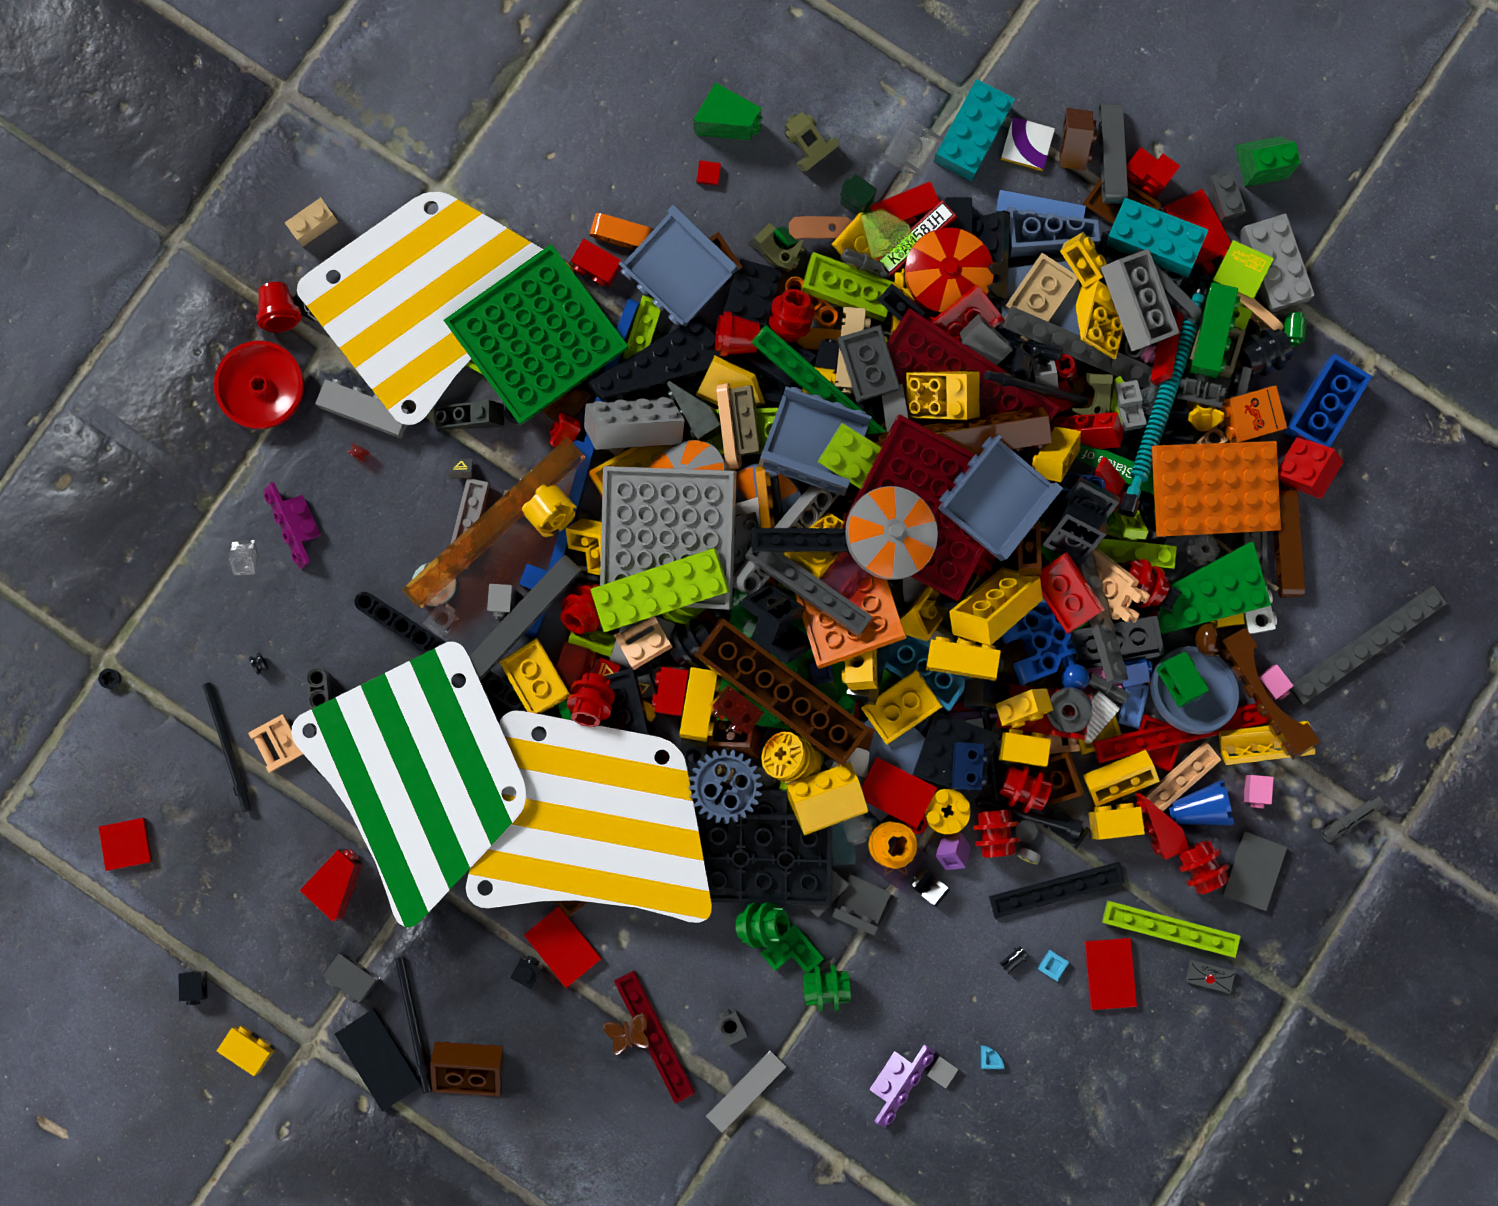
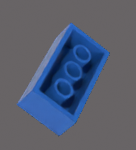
(1328, 401)

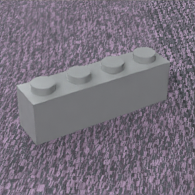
(359, 407)

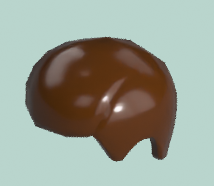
(1207, 640)

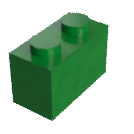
(1182, 679)

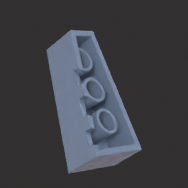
(1046, 233)

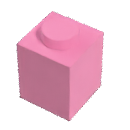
(1275, 682)
(1258, 790)

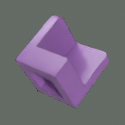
(953, 851)

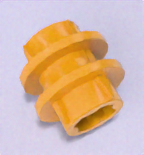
(905, 843)

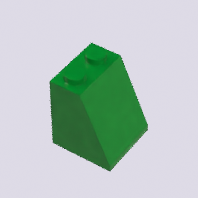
(727, 116)
(1267, 160)

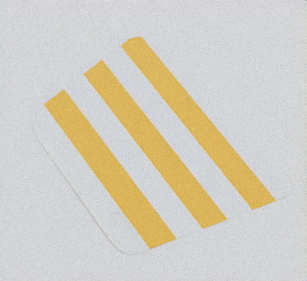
(402, 286)
(596, 823)

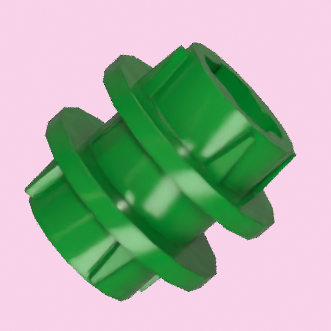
(762, 925)
(826, 988)

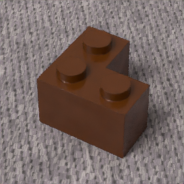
(1077, 139)
(1030, 553)
(725, 738)

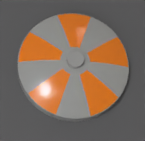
(690, 455)
(891, 533)

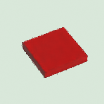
(1164, 757)
(125, 844)

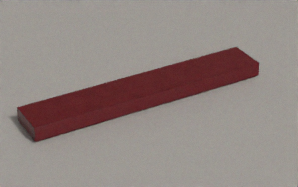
(659, 1044)

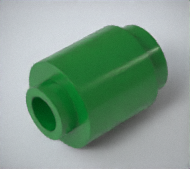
(1295, 327)

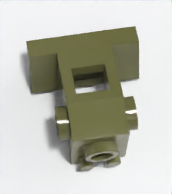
(799, 125)
(772, 253)
(1102, 389)

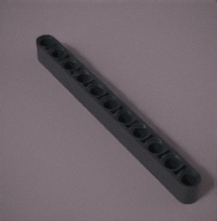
(432, 642)

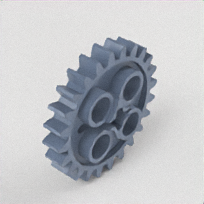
(743, 796)

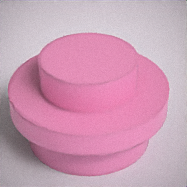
(1148, 354)

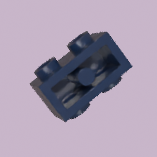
(964, 765)

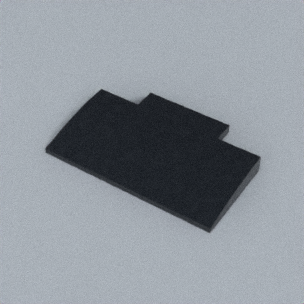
(765, 854)

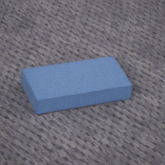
(1132, 710)

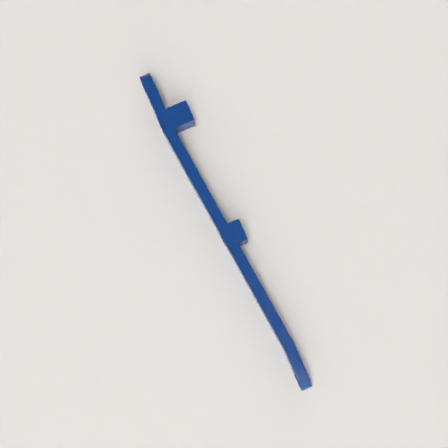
(533, 574)

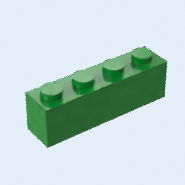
(1214, 330)

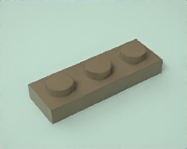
(745, 420)

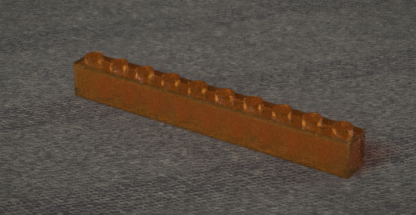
(491, 524)

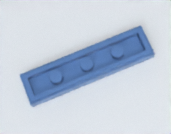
(1038, 204)

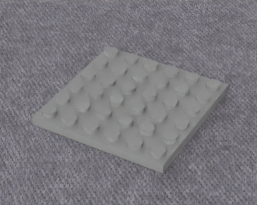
(664, 517)

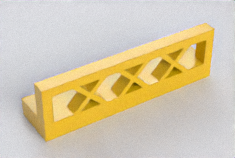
(1252, 739)

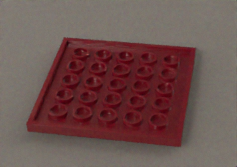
(928, 466)

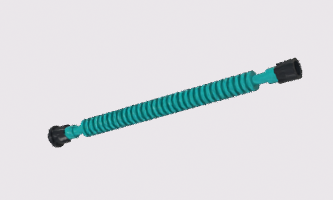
(1163, 403)

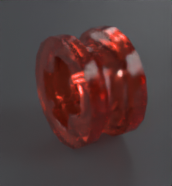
(358, 452)

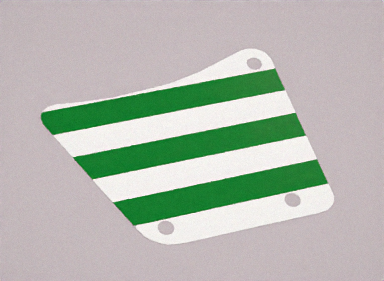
(418, 773)

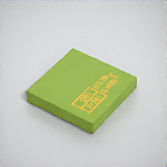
(1243, 269)

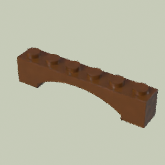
(1294, 736)

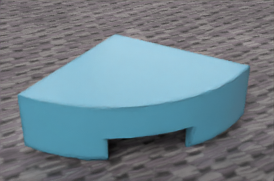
(990, 1058)

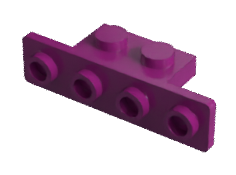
(295, 522)

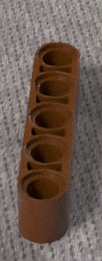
(1289, 547)

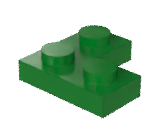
(794, 946)

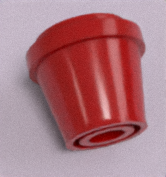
(276, 308)
(735, 335)

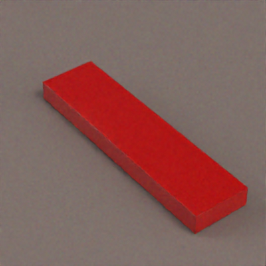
(1166, 353)

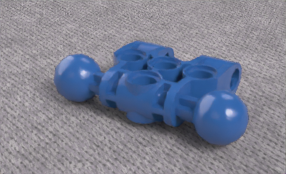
(1051, 650)

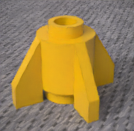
(1204, 416)

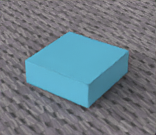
(1053, 965)

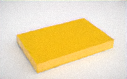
(534, 678)
(902, 707)

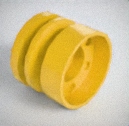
(790, 758)

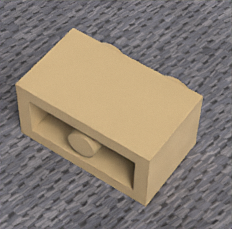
(311, 222)

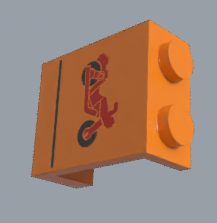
(1253, 414)

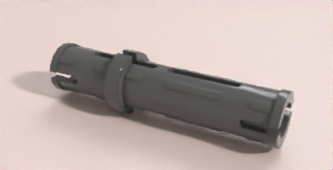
(1345, 823)

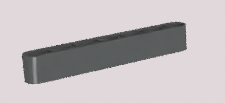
(524, 616)

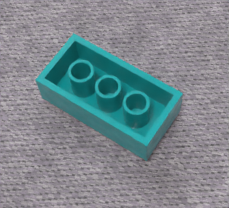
(974, 130)
(1170, 240)

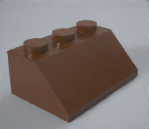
(467, 1069)

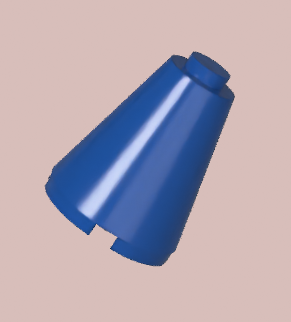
(1204, 807)

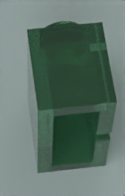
(857, 194)

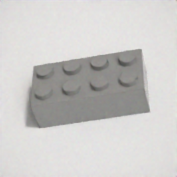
(1287, 278)
(1140, 299)
(633, 423)

